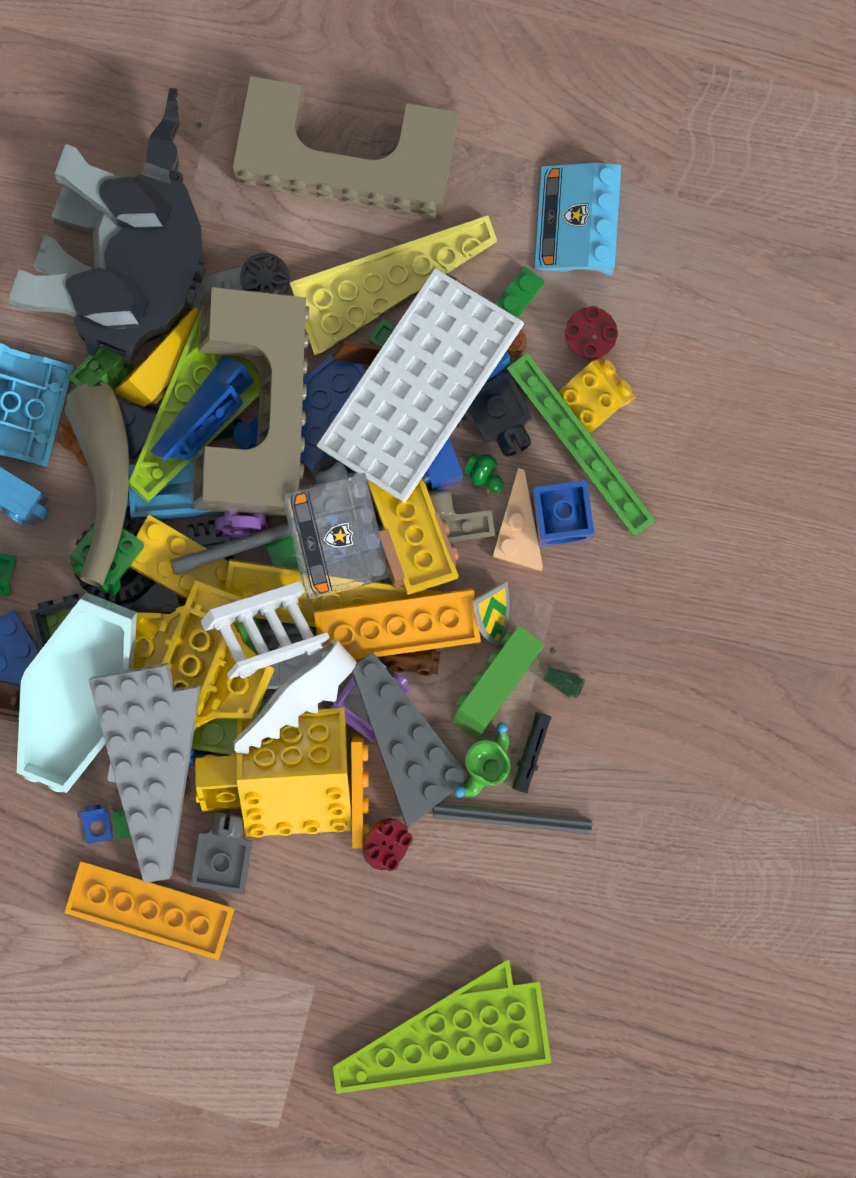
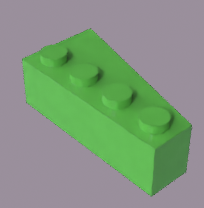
(497, 682)

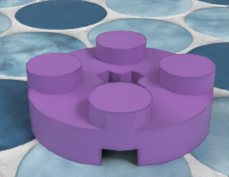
(240, 526)

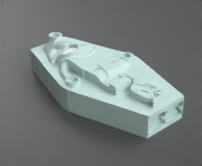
(57, 709)

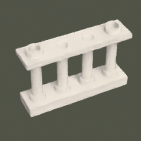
(266, 605)

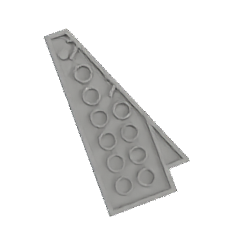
(149, 747)

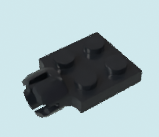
(502, 414)

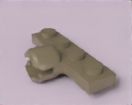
(463, 525)

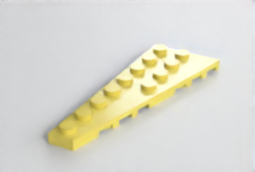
(366, 288)

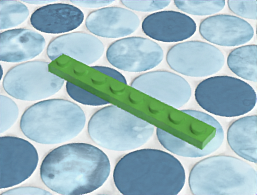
(580, 445)

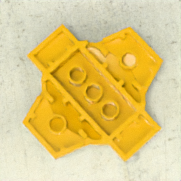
(201, 656)

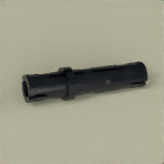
(531, 753)

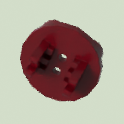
(600, 324)
(392, 834)

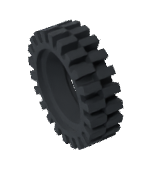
(128, 589)

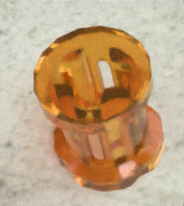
(516, 349)

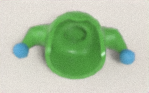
(486, 763)

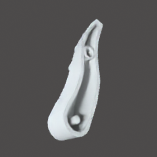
(299, 693)

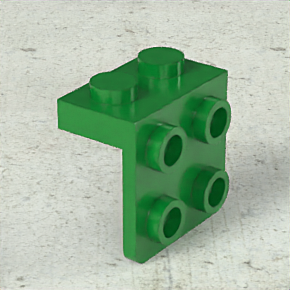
(127, 551)

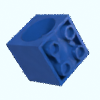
(563, 513)

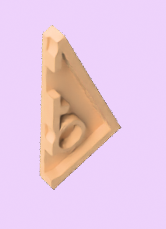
(518, 535)

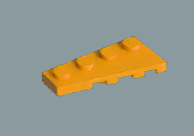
(360, 779)

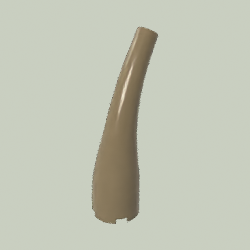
(103, 440)

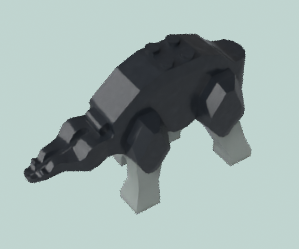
(142, 246)

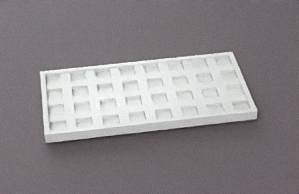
(420, 385)

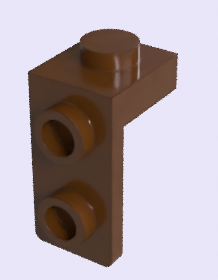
(356, 352)

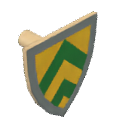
(492, 613)

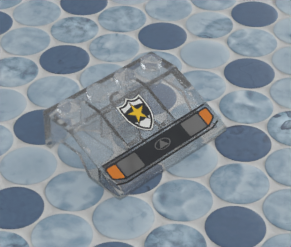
(335, 535)

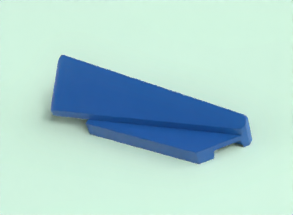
(205, 411)

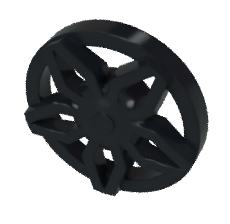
(264, 276)

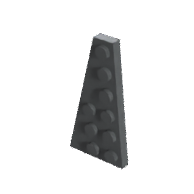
(411, 751)

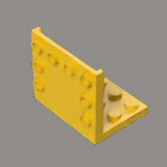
(297, 779)

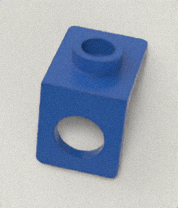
(92, 814)

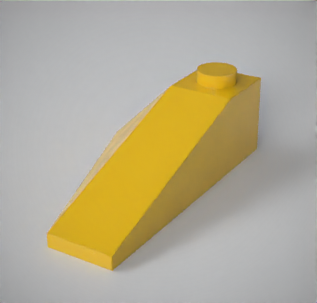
(152, 375)

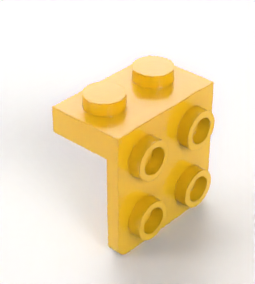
(596, 393)

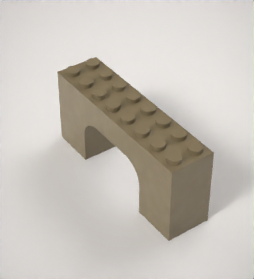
(406, 180)
(271, 337)

